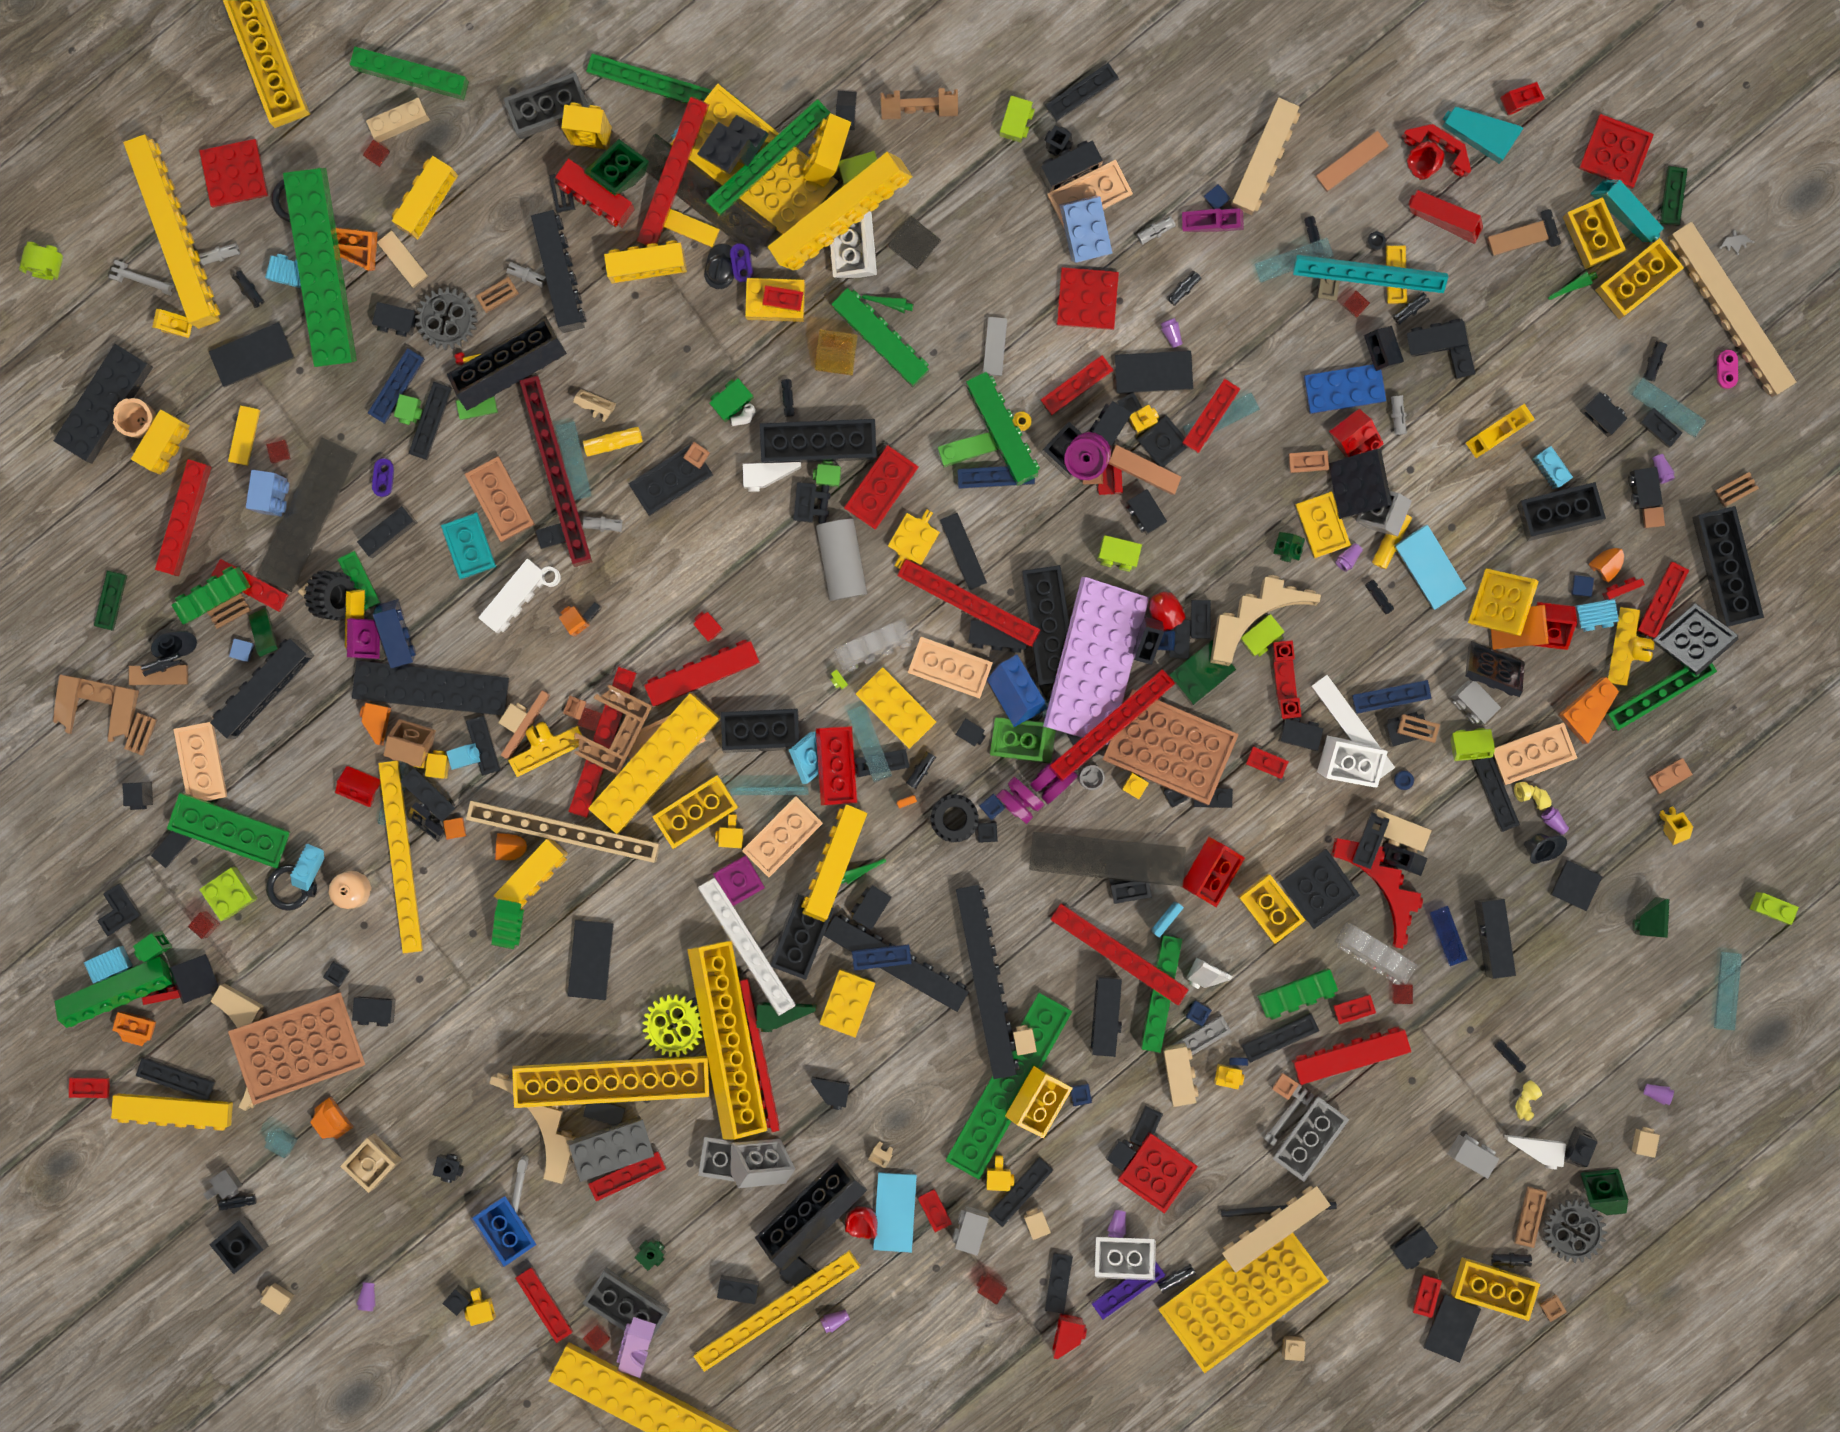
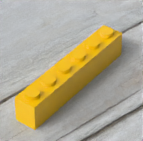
(835, 862)
(171, 1110)

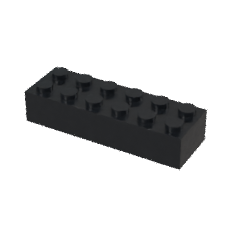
(557, 270)
(506, 364)
(92, 416)
(818, 441)
(1728, 566)
(1048, 613)
(262, 688)
(810, 1214)

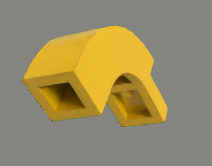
(1500, 431)

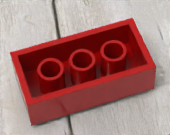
(587, 191)

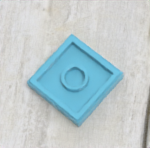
(805, 757)
(1167, 919)

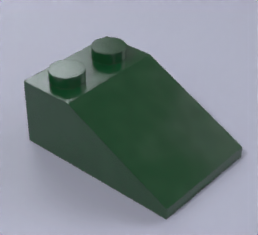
(618, 168)
(1199, 676)
(768, 1018)

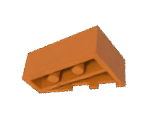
(358, 246)
(1589, 709)

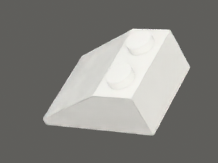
(1351, 762)

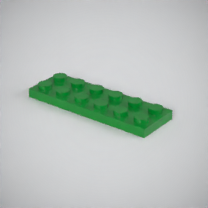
(228, 830)

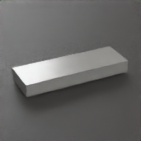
(995, 346)
(1206, 1035)

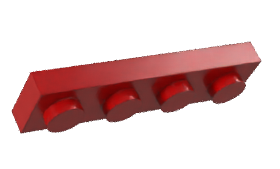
(1076, 385)
(1211, 416)
(259, 589)
(1662, 600)
(626, 1176)
(544, 1304)

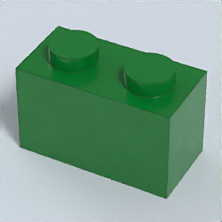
(731, 399)
(152, 946)

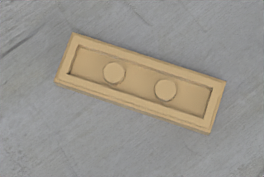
(402, 259)

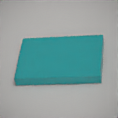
(468, 546)

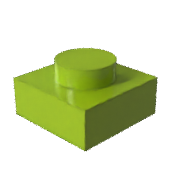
(838, 680)

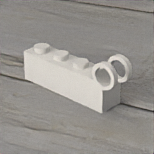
(515, 593)

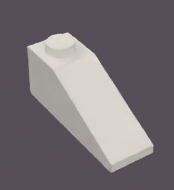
(764, 474)
(1548, 1152)

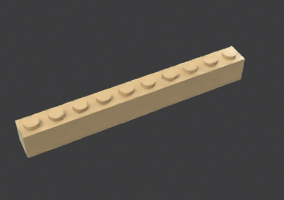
(1731, 309)
(563, 831)

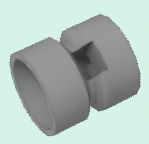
(1091, 777)

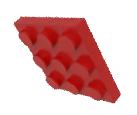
(1616, 151)
(233, 173)
(1087, 298)
(1157, 1173)

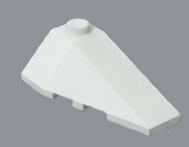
(1206, 975)

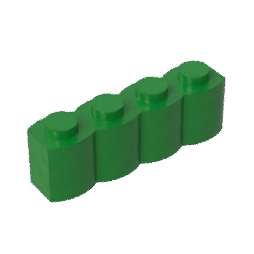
(211, 595)
(507, 924)
(1296, 993)

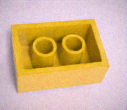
(826, 149)
(1594, 233)
(754, 299)
(160, 442)
(1271, 908)
(847, 1002)
(1038, 1102)

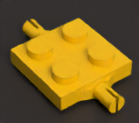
(913, 539)

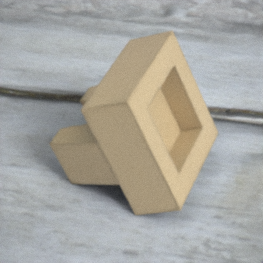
(879, 1156)

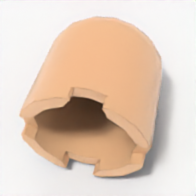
(129, 416)
(357, 886)

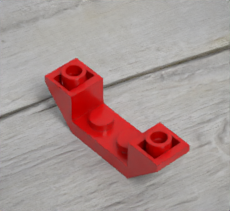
(1460, 165)
(1285, 679)

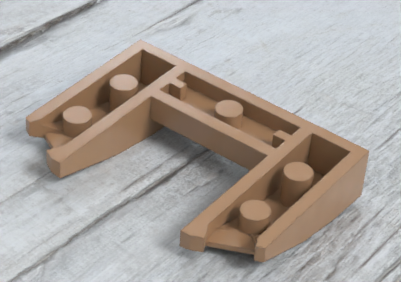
(945, 102)
(73, 688)
(636, 715)

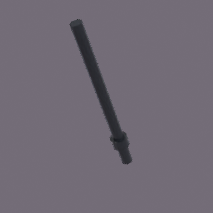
(1260, 1210)

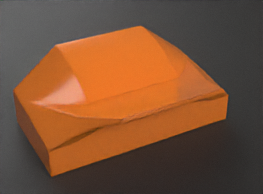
(134, 1028)
(330, 1120)

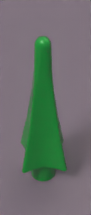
(1583, 281)
(898, 304)
(853, 874)

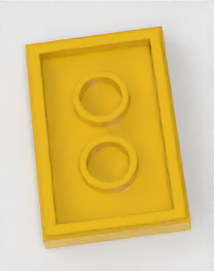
(1322, 525)

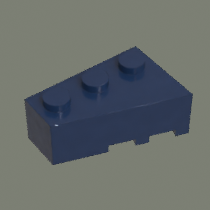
(394, 633)

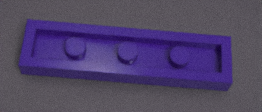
(1123, 1293)

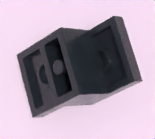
(732, 144)

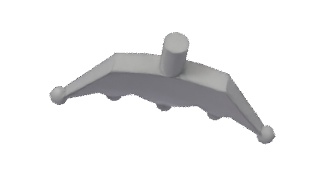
(1736, 242)

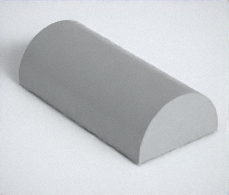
(841, 559)
(1310, 1139)

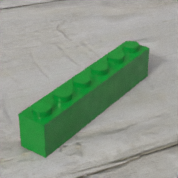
(409, 73)
(880, 338)
(1000, 425)
(1655, 696)
(113, 992)
(1158, 1004)

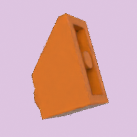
(573, 620)
(375, 720)

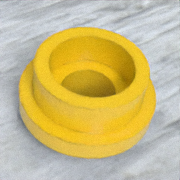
(1017, 416)

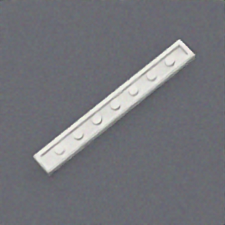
(746, 946)

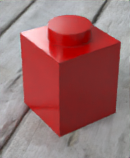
(707, 626)

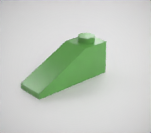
(966, 449)

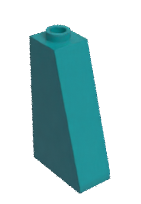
(1482, 132)
(1628, 210)

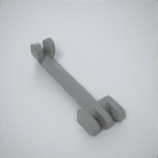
(123, 272)
(1299, 1098)
(522, 1167)

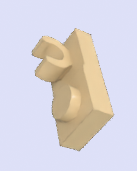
(590, 401)

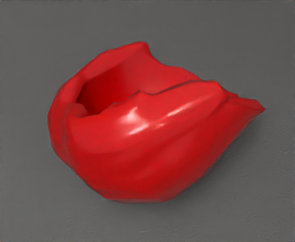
(1425, 160)
(1167, 609)
(861, 1222)

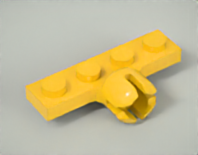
(1628, 647)
(543, 748)

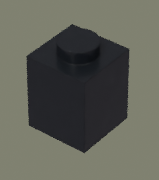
(971, 733)
(1120, 1153)
(457, 1300)

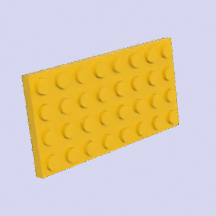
(779, 195)
(1231, 1307)

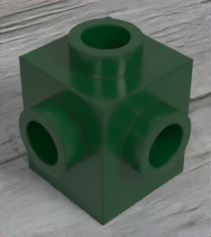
(1289, 547)
(648, 1260)

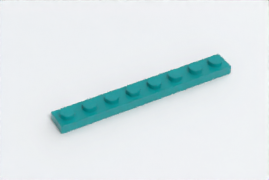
(1370, 274)

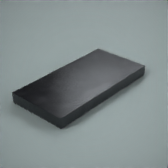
(251, 354)
(1153, 372)
(668, 481)
(590, 960)

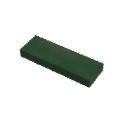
(1673, 196)
(110, 600)
(263, 632)

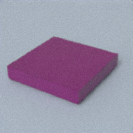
(362, 639)
(739, 880)

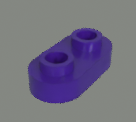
(740, 263)
(381, 478)

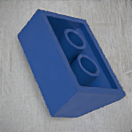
(1016, 691)
(503, 1231)

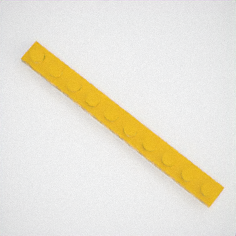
(400, 857)
(777, 1310)

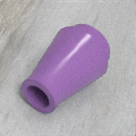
(1172, 332)
(1665, 471)
(1348, 558)
(1554, 819)
(1659, 1093)
(1117, 1226)
(367, 1297)
(834, 1320)

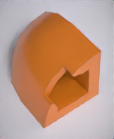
(1608, 563)
(509, 846)

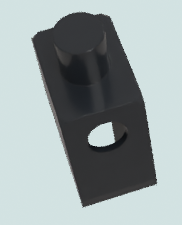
(1580, 1147)

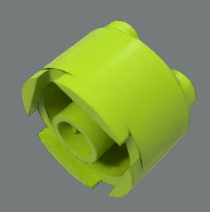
(41, 261)

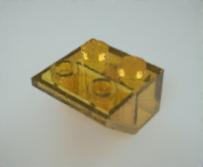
(836, 352)

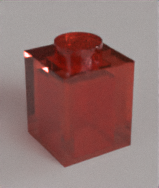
(203, 925)
(991, 1288)

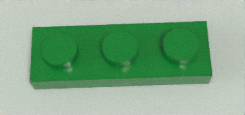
(354, 569)

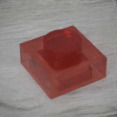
(376, 153)
(1356, 304)
(278, 451)
(589, 719)
(1402, 994)
(596, 1338)

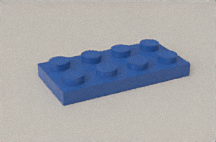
(1344, 389)

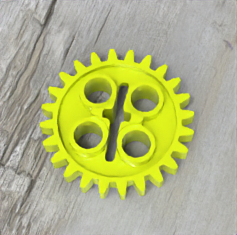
(657, 1032)

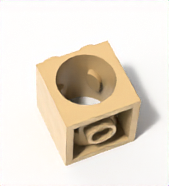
(371, 1162)

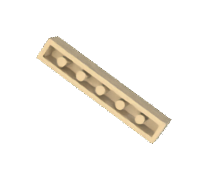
(1265, 155)
(1275, 1229)

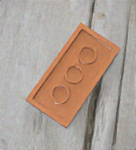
(499, 499)

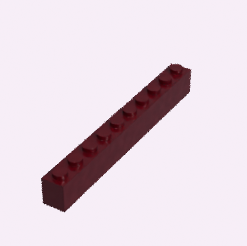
(556, 471)

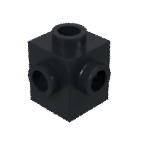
(1060, 135)
(441, 1167)

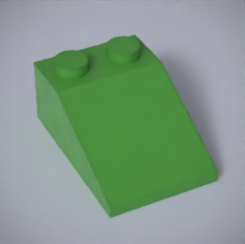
(1023, 742)

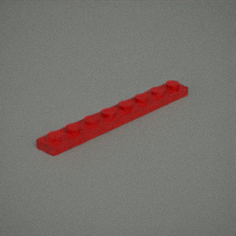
(673, 171)
(969, 602)
(1112, 725)
(604, 736)
(1120, 954)
(760, 1062)

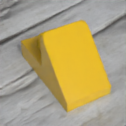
(171, 323)

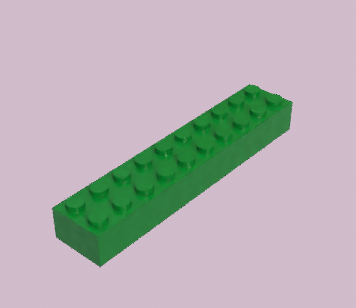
(320, 267)

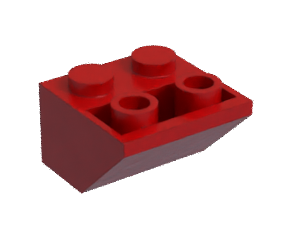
(1356, 434)

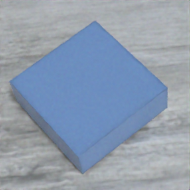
(241, 650)

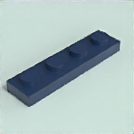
(396, 385)
(987, 478)
(1391, 696)

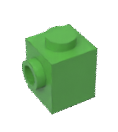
(408, 409)
(827, 474)

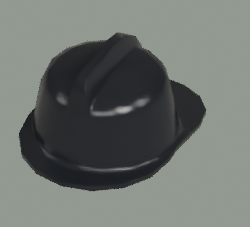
(718, 267)
(169, 642)
(1545, 848)

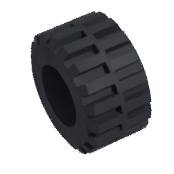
(319, 591)
(971, 818)

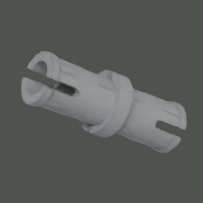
(1156, 230)
(219, 254)
(526, 274)
(1398, 415)
(602, 524)

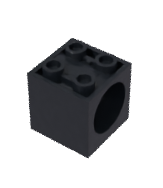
(1057, 447)

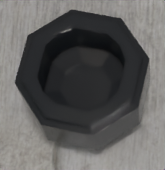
(1376, 241)

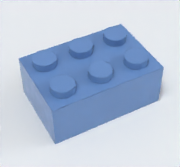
(1085, 228)
(267, 493)

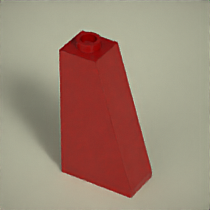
(1446, 216)

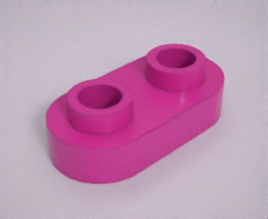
(1725, 368)

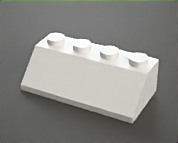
(855, 251)

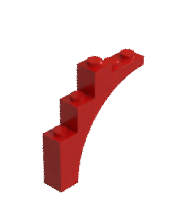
(1388, 880)

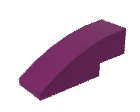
(1213, 220)

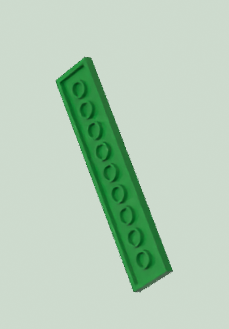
(988, 1120)

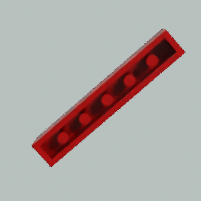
(183, 518)
(702, 673)
(1351, 1056)

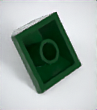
(1653, 919)
(1605, 1191)

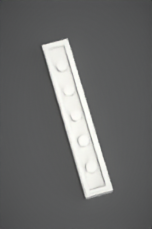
(1346, 717)

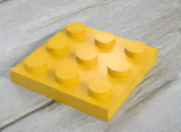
(1503, 602)

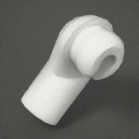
(745, 417)

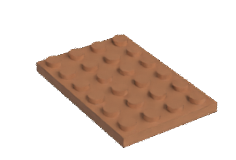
(1173, 750)
(296, 1048)

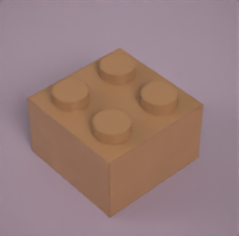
(409, 743)

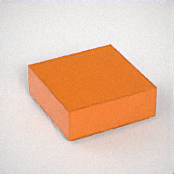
(906, 801)
(454, 828)

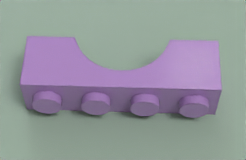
(634, 1343)

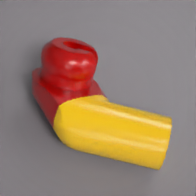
(461, 359)

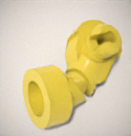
(1524, 792)
(1530, 1092)

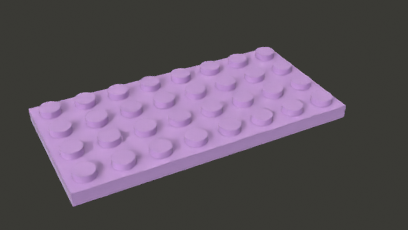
(1095, 657)

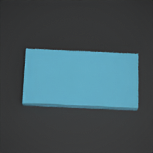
(1430, 567)
(895, 1212)

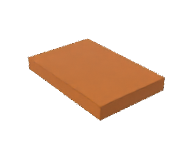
(1533, 632)

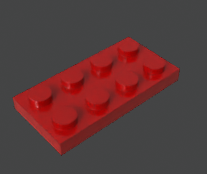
(881, 487)
(836, 765)

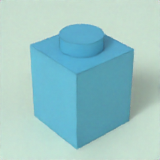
(463, 756)

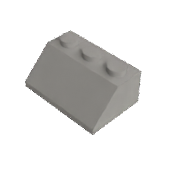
(760, 1163)

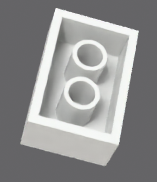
(1125, 1258)

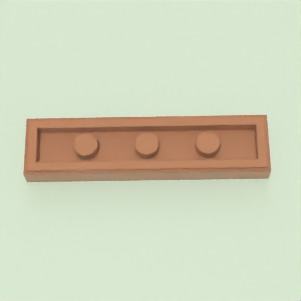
(1352, 161)
(1144, 469)
(526, 723)

